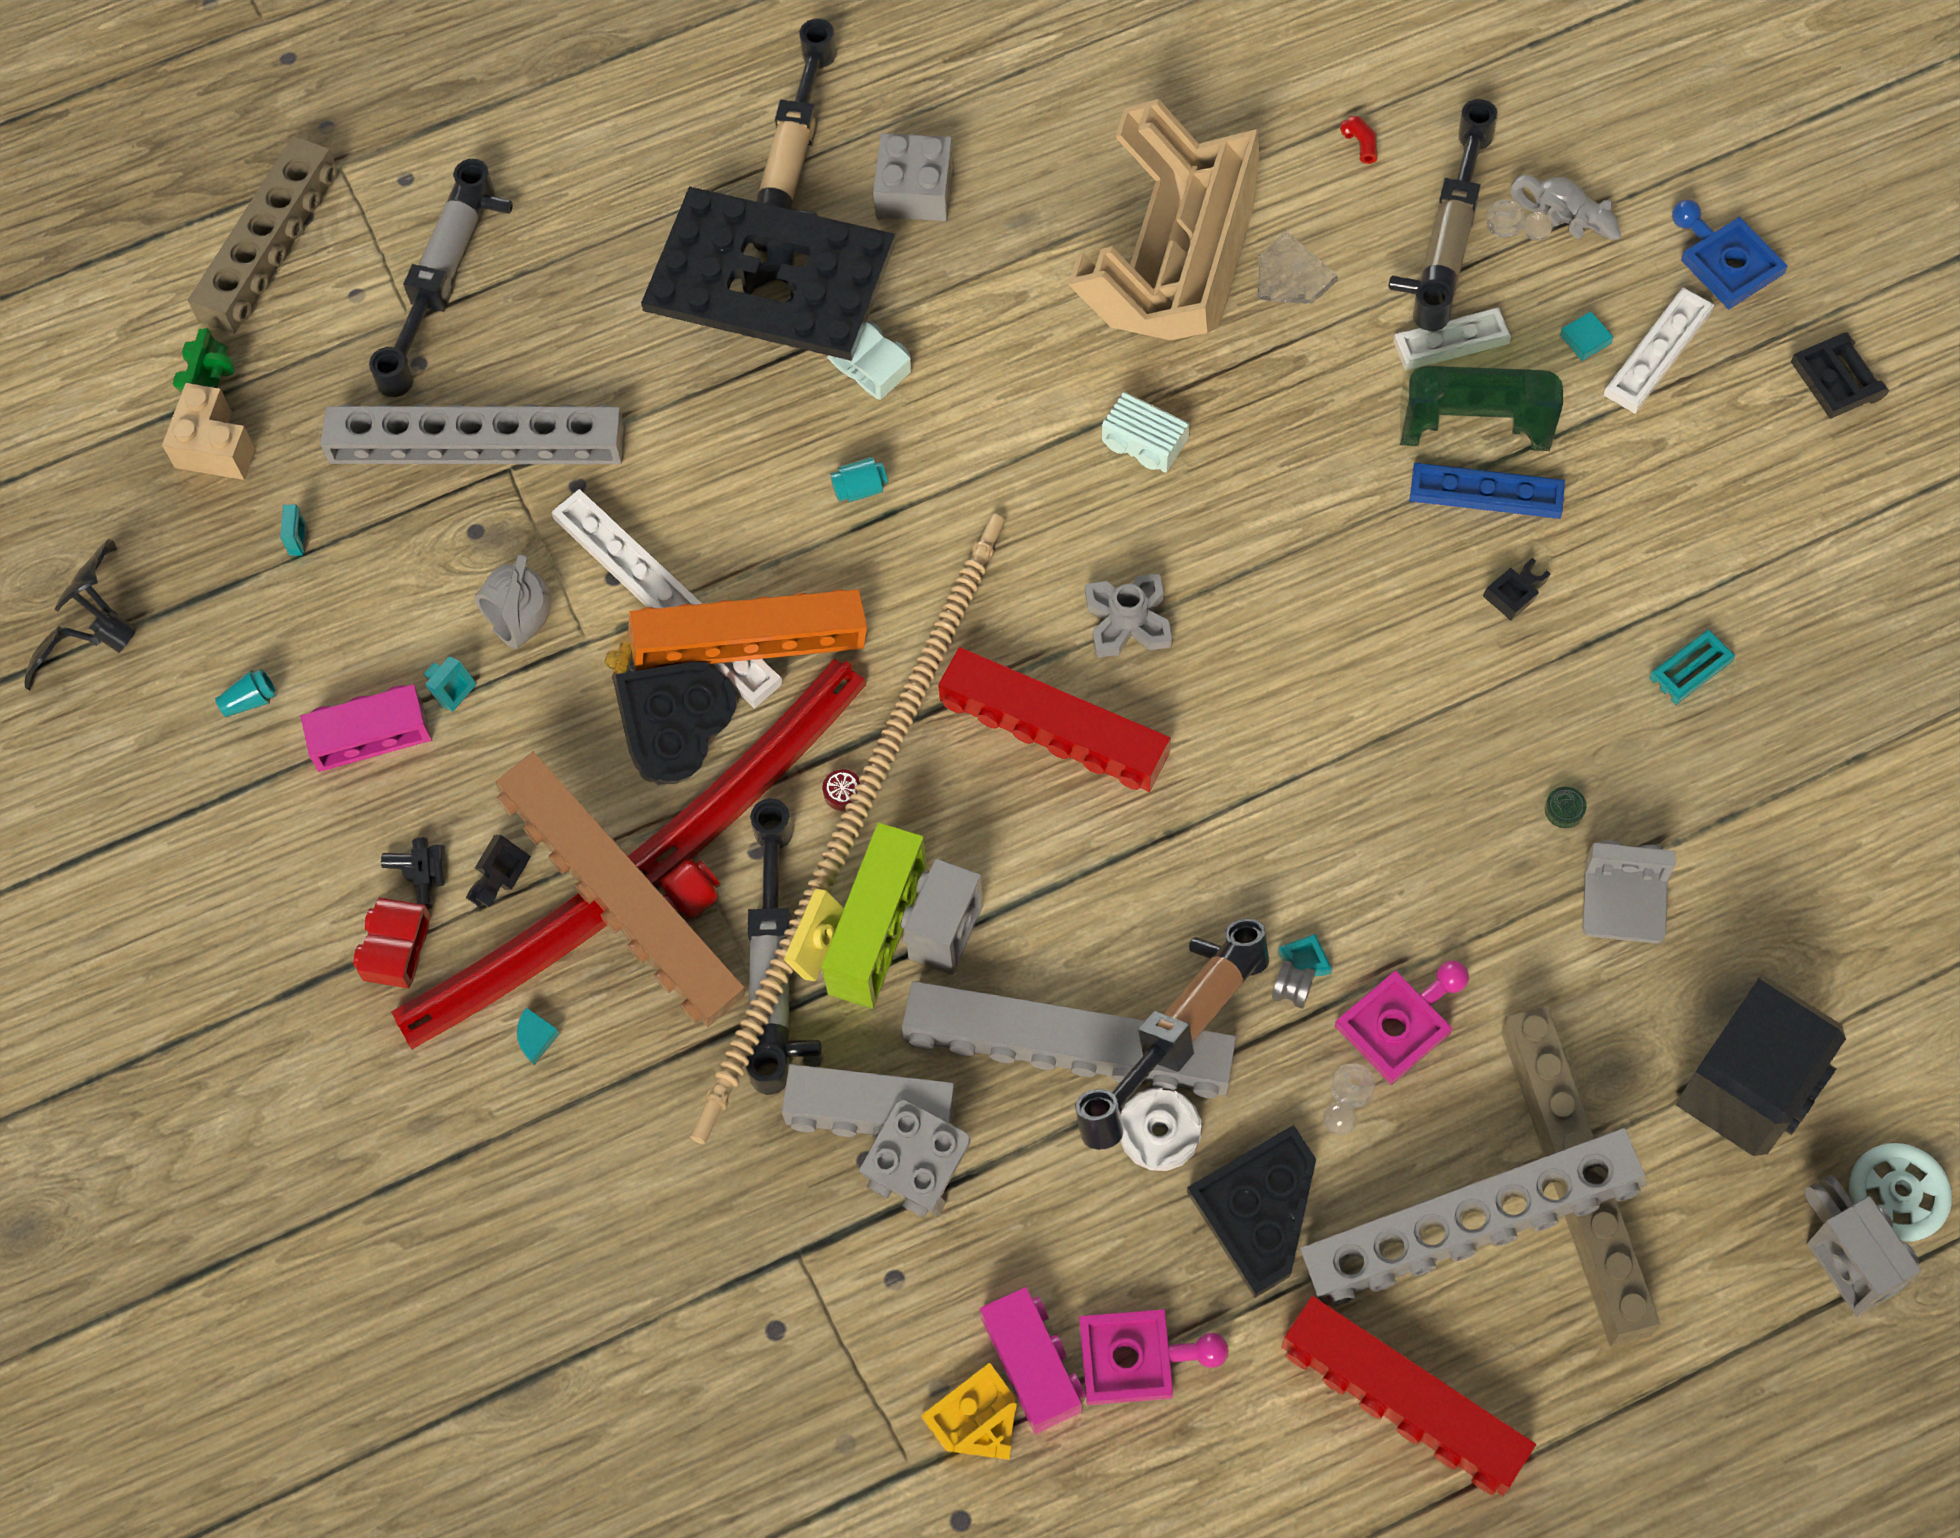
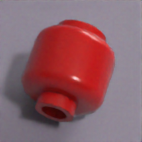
(690, 888)

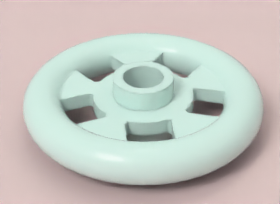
(1934, 1183)

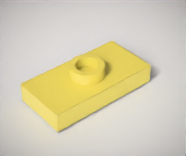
(814, 935)

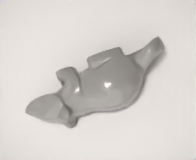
(1567, 203)

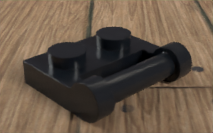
(1830, 379)

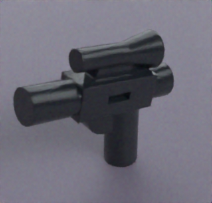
(419, 867)

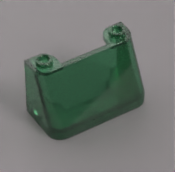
(1524, 395)

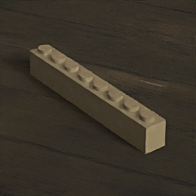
(1562, 1124)

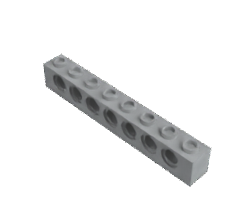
(490, 445)
(1610, 1152)

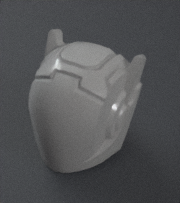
(515, 602)

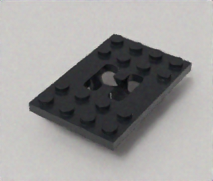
(827, 294)

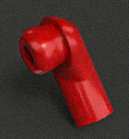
(1364, 134)

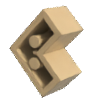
(204, 439)

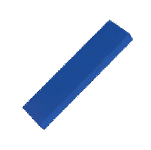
(1487, 490)

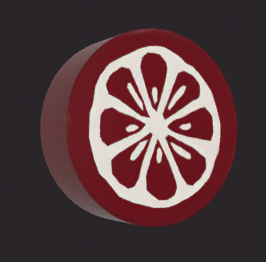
(839, 787)

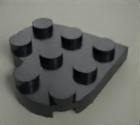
(671, 716)

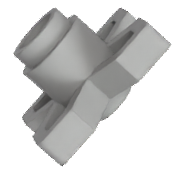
(1128, 614)

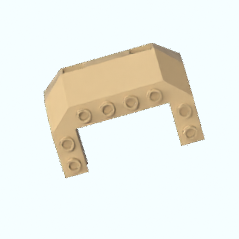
(1187, 235)

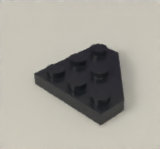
(1259, 1207)

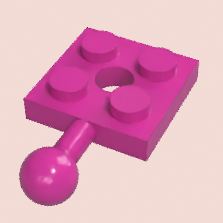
(1398, 1000)
(1148, 1337)

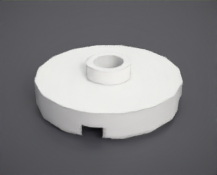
(1165, 1109)

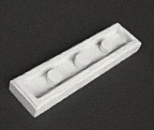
(1658, 350)

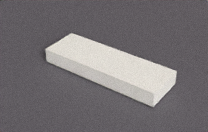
(1456, 339)

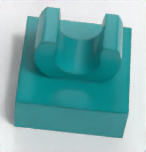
(449, 683)

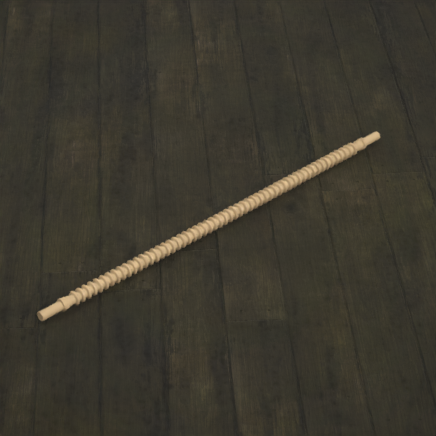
(851, 821)

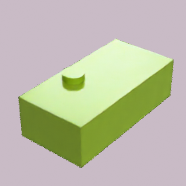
(873, 916)

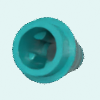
(247, 693)

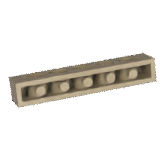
(263, 235)

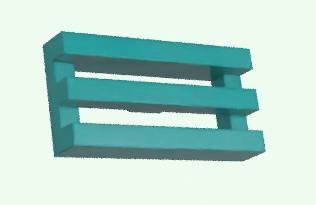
(1670, 685)

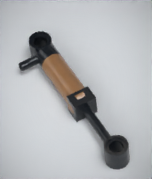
(1169, 1036)

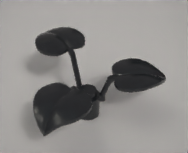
(106, 625)

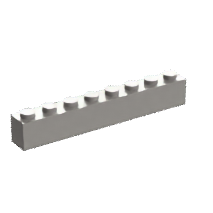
(1055, 1037)

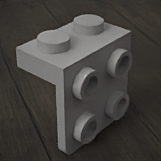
(1626, 891)
(915, 1158)

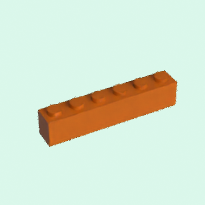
(747, 629)

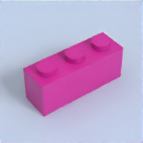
(365, 727)
(1032, 1359)

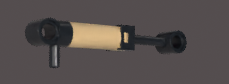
(796, 121)

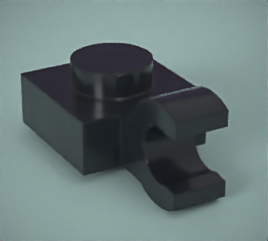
(500, 867)

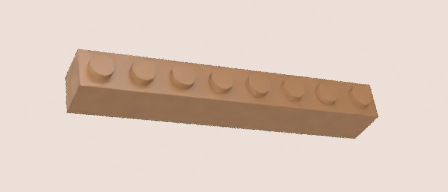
(619, 889)

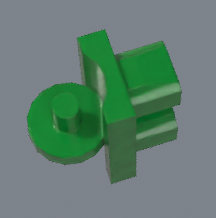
(206, 362)

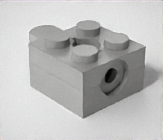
(1859, 1247)

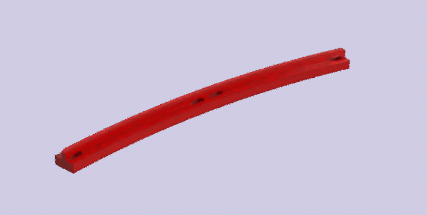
(687, 832)

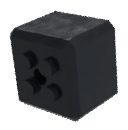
(1764, 1068)

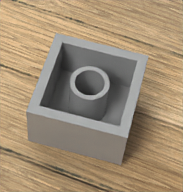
(913, 177)
(942, 915)

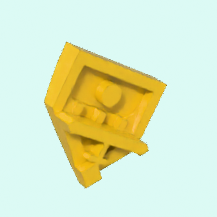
(975, 1416)

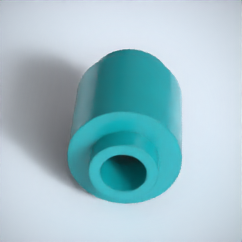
(858, 480)

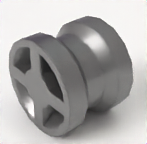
(1293, 984)

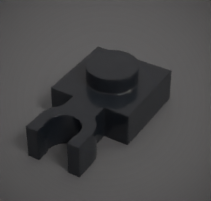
(1515, 592)

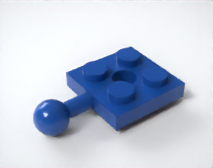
(1732, 241)

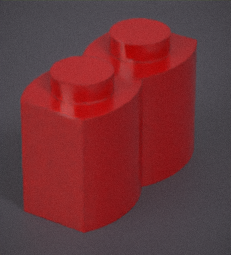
(392, 942)

